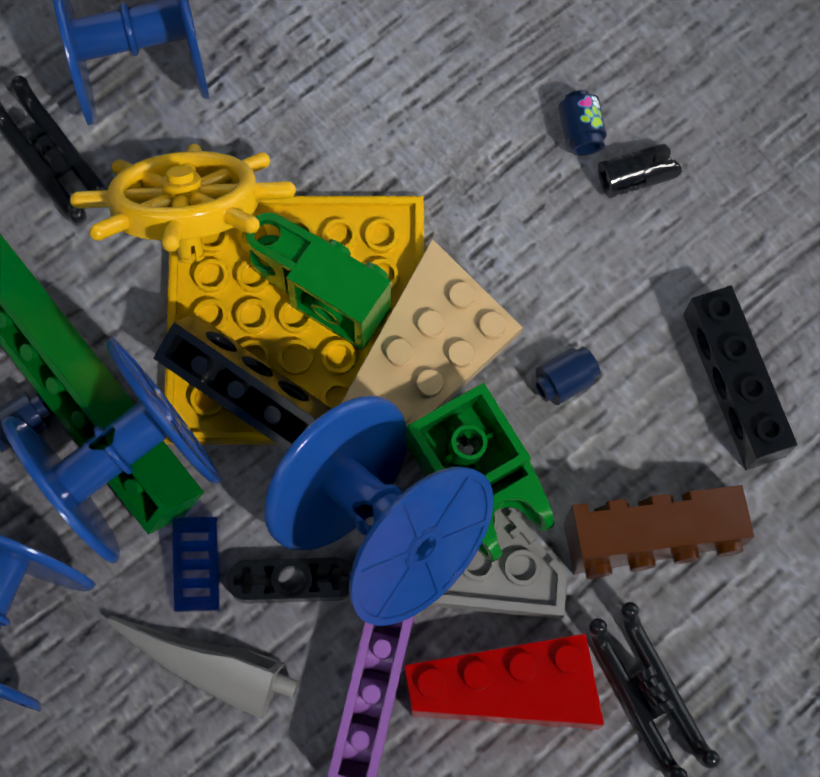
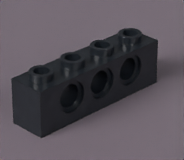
(739, 378)
(238, 381)

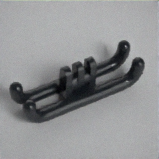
(50, 151)
(650, 694)

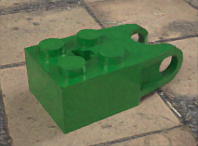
(323, 279)
(497, 454)

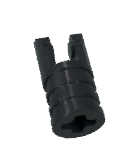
(637, 170)

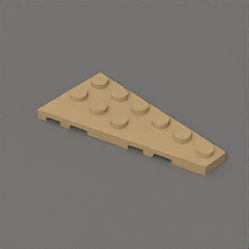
(434, 339)

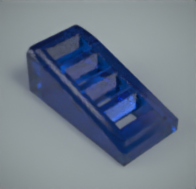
(189, 525)

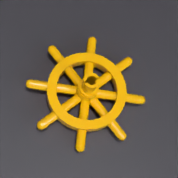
(182, 198)

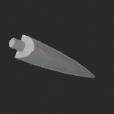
(225, 672)

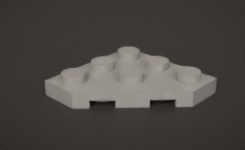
(518, 583)

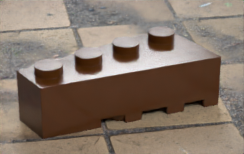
(657, 530)

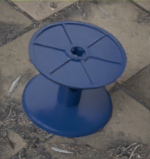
(122, 32)
(86, 470)
(346, 473)
(16, 562)

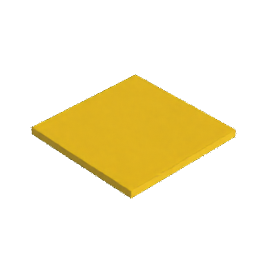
(259, 314)

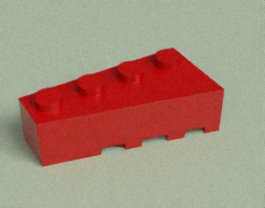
(521, 684)

